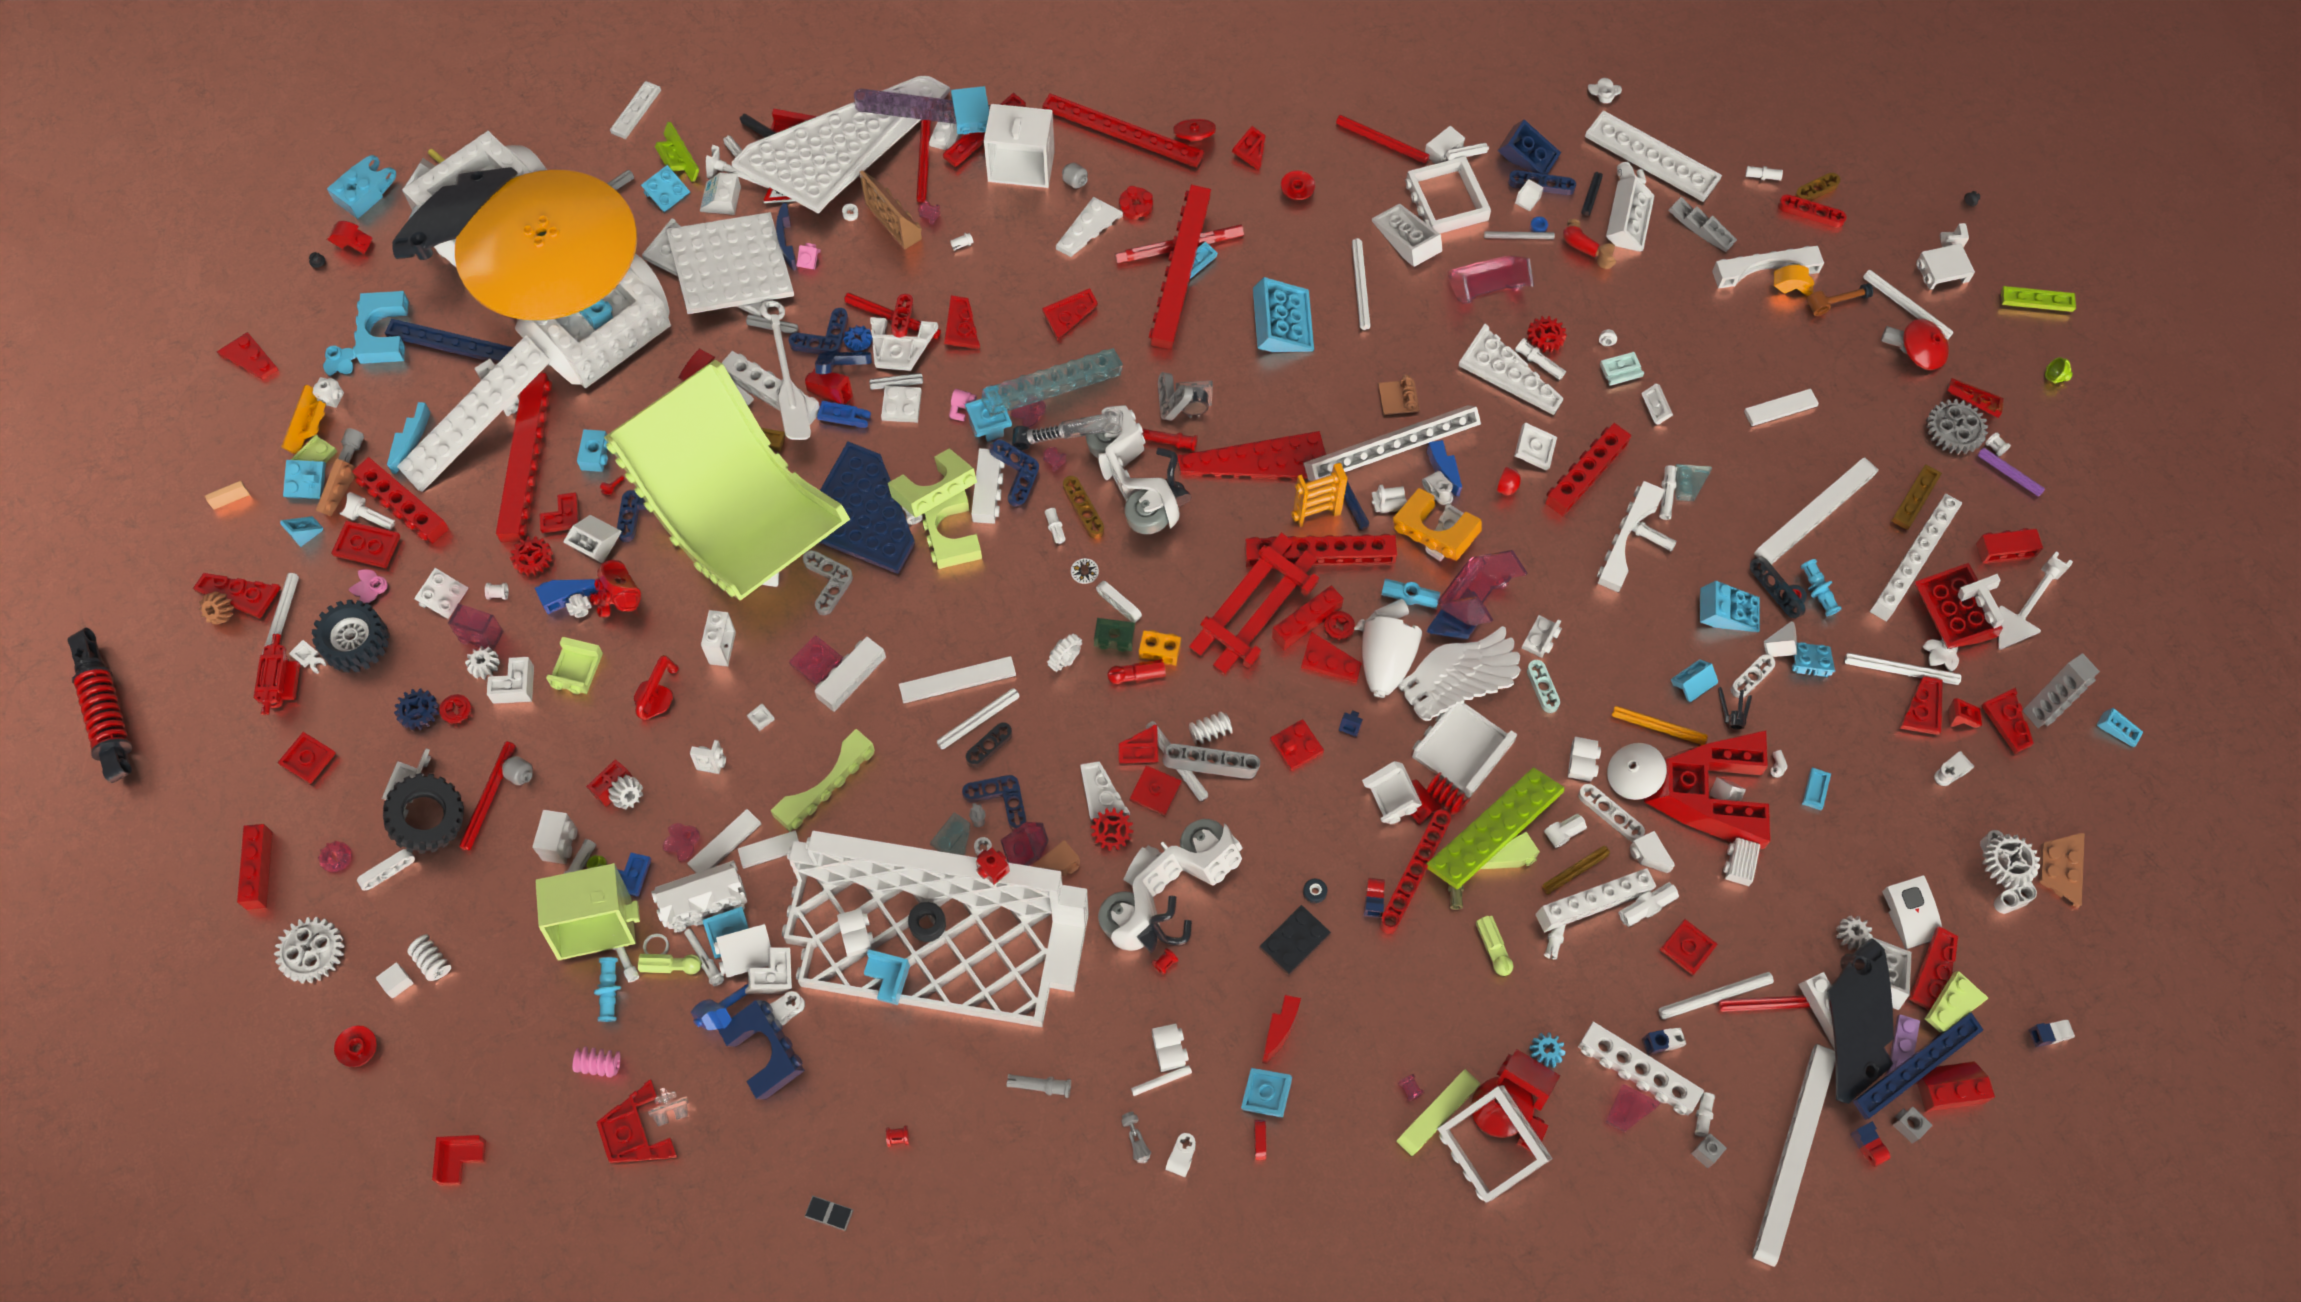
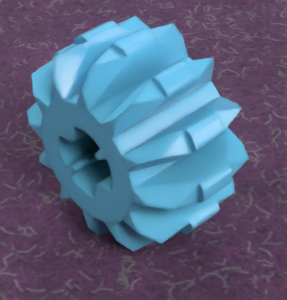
(1541, 1044)

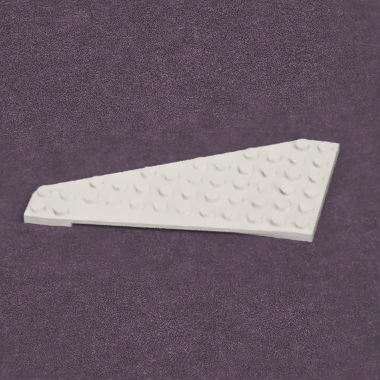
(829, 151)

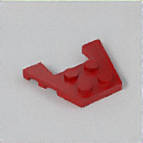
(625, 1134)

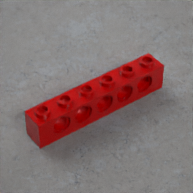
(369, 471)
(1563, 502)

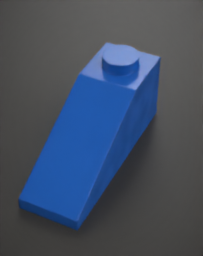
(556, 593)

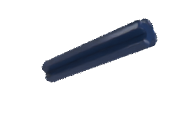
(1355, 508)

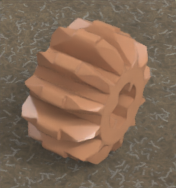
(216, 608)

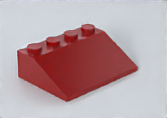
(1956, 620)

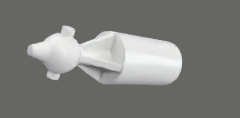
(1393, 610)

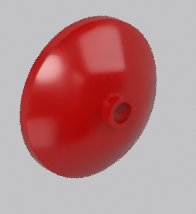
(1926, 344)
(1492, 1117)

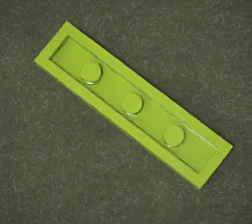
(2038, 298)

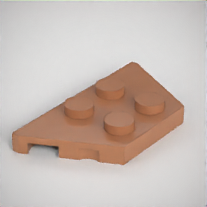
(2063, 867)

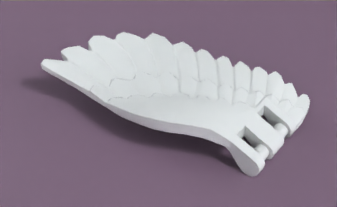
(1461, 672)

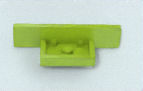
(675, 153)

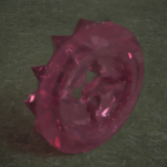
(343, 857)

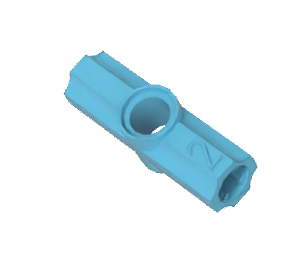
(1399, 591)

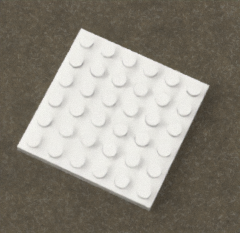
(729, 263)

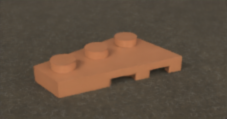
(336, 486)

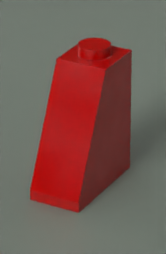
(830, 387)

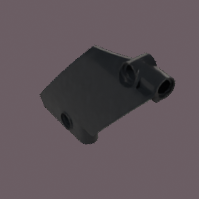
(448, 212)
(1861, 1020)

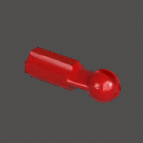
(1137, 671)

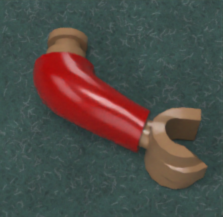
(1577, 239)

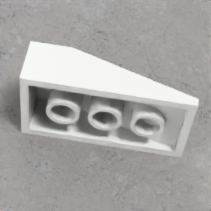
(1408, 234)

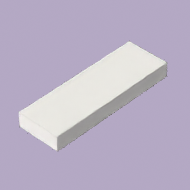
(766, 849)

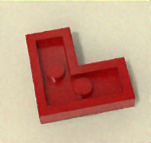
(563, 518)

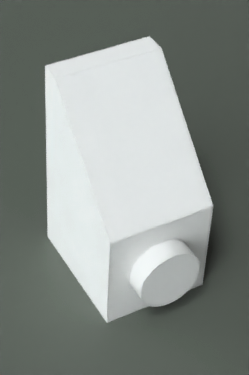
(1651, 853)

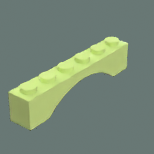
(795, 808)

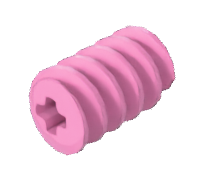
(596, 1063)

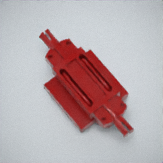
(275, 677)

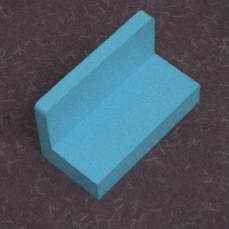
(1696, 679)

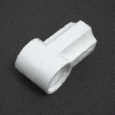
(1562, 832)

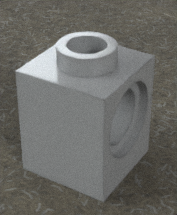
(1921, 1124)
(1709, 1150)

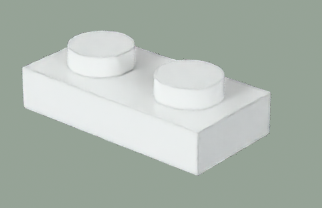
(1657, 404)

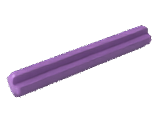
(2011, 472)

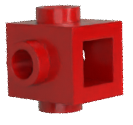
(992, 865)

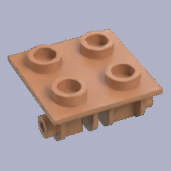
(1399, 396)

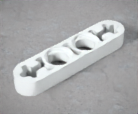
(1613, 810)

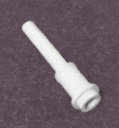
(715, 977)

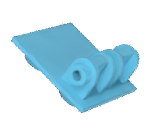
(665, 188)
(1813, 657)

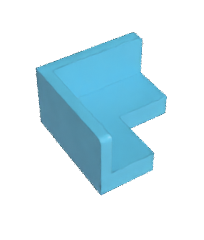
(891, 970)

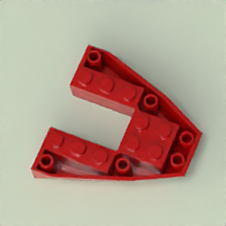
(1686, 789)

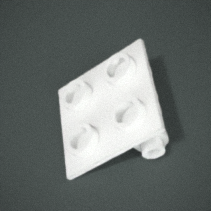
(441, 593)

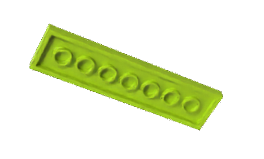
(1495, 828)

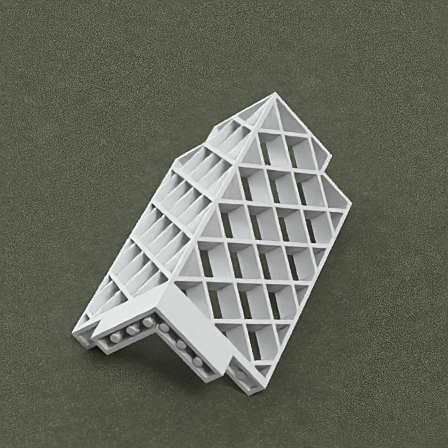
(937, 878)

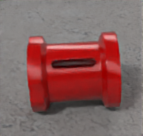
(1164, 961)
(897, 1136)

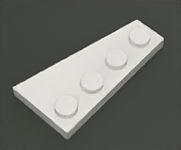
(1088, 224)

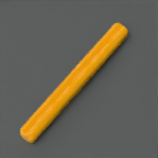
(1659, 725)

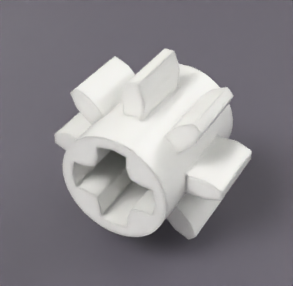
(578, 605)

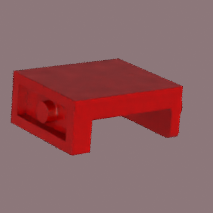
(1529, 1075)

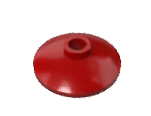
(1299, 180)
(348, 1040)

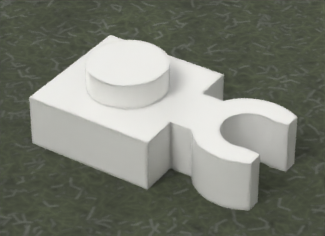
(306, 655)

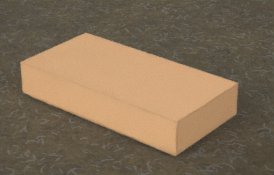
(227, 495)

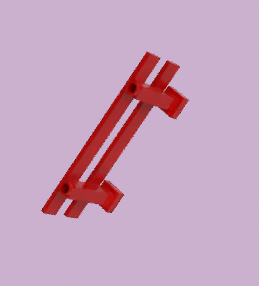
(1237, 645)

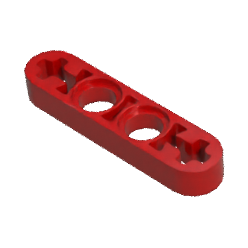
(1812, 209)

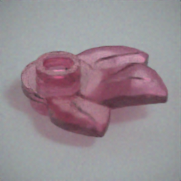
(1029, 414)
(678, 840)

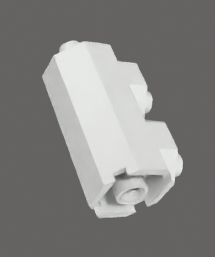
(699, 895)

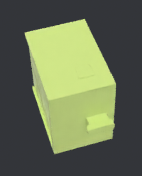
(585, 910)

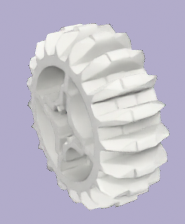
(2022, 860)

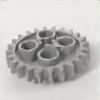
(1958, 422)

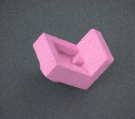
(807, 256)

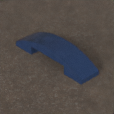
(782, 222)

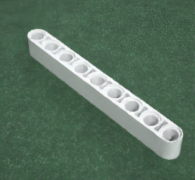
(1817, 511)

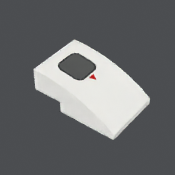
(1913, 911)

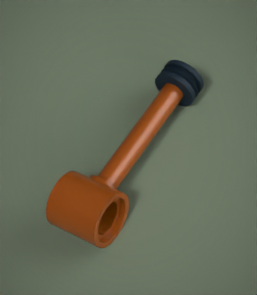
(1821, 304)

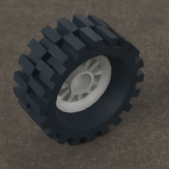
(342, 624)

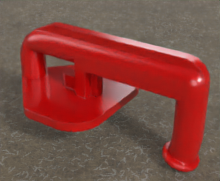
(651, 697)

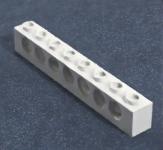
(1915, 557)

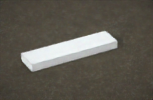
(635, 110)
(1781, 407)
(725, 842)

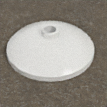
(1641, 780)

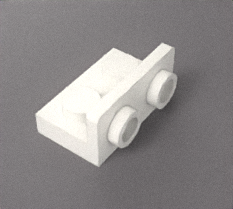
(1541, 635)
(707, 759)

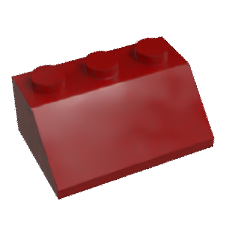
(1955, 1086)

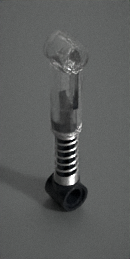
(1109, 422)

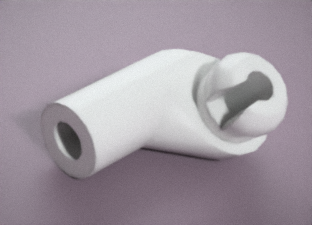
(1780, 765)

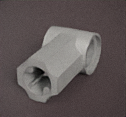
(1894, 337)

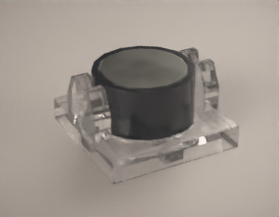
(1201, 397)

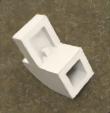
(1140, 862)

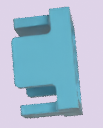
(983, 424)

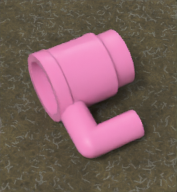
(959, 399)

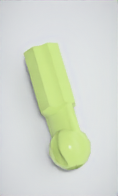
(1494, 945)
(666, 963)

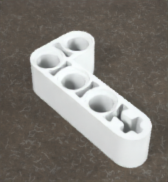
(2012, 895)

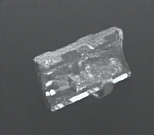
(659, 1112)

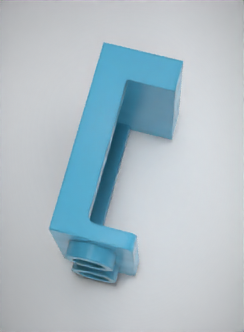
(970, 109)

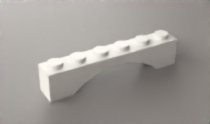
(1731, 271)
(1616, 569)

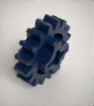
(416, 709)

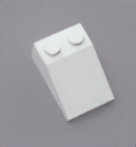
(1899, 971)

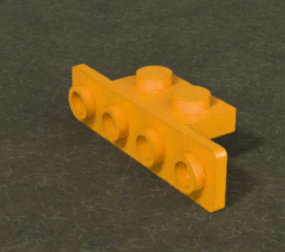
(304, 420)

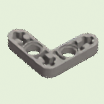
(1172, 402)
(835, 580)

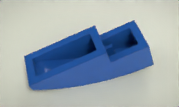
(1446, 464)

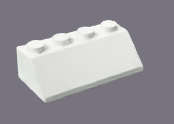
(1630, 214)

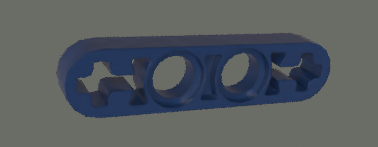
(1542, 180)

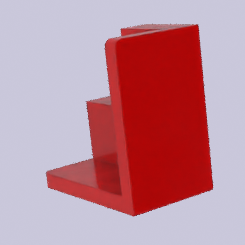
(451, 1153)

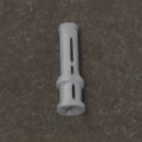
(1048, 1085)

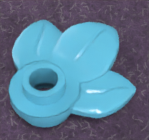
(340, 362)

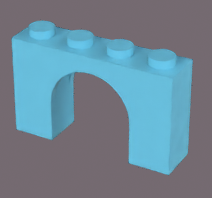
(371, 309)

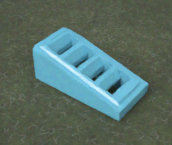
(2108, 723)

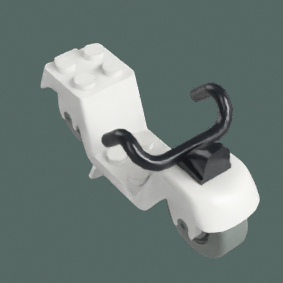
(1148, 500)
(1132, 918)

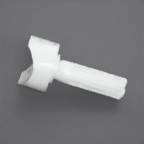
(356, 507)

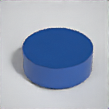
(1539, 224)

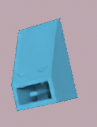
(1729, 608)

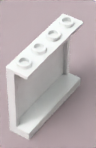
(1463, 747)

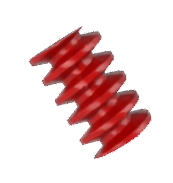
(1446, 794)

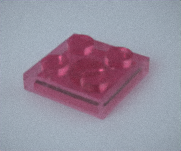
(816, 660)

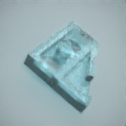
(1690, 481)
(952, 836)

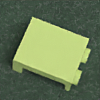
(575, 666)

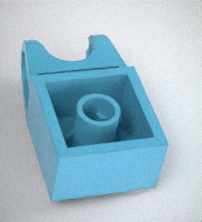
(361, 186)

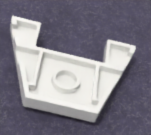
(897, 352)

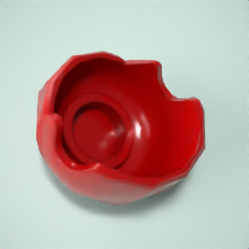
(1509, 481)

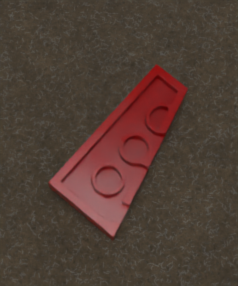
(245, 595)
(1935, 969)

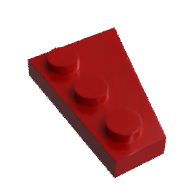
(1068, 312)
(960, 324)
(1330, 660)

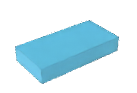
(1816, 788)

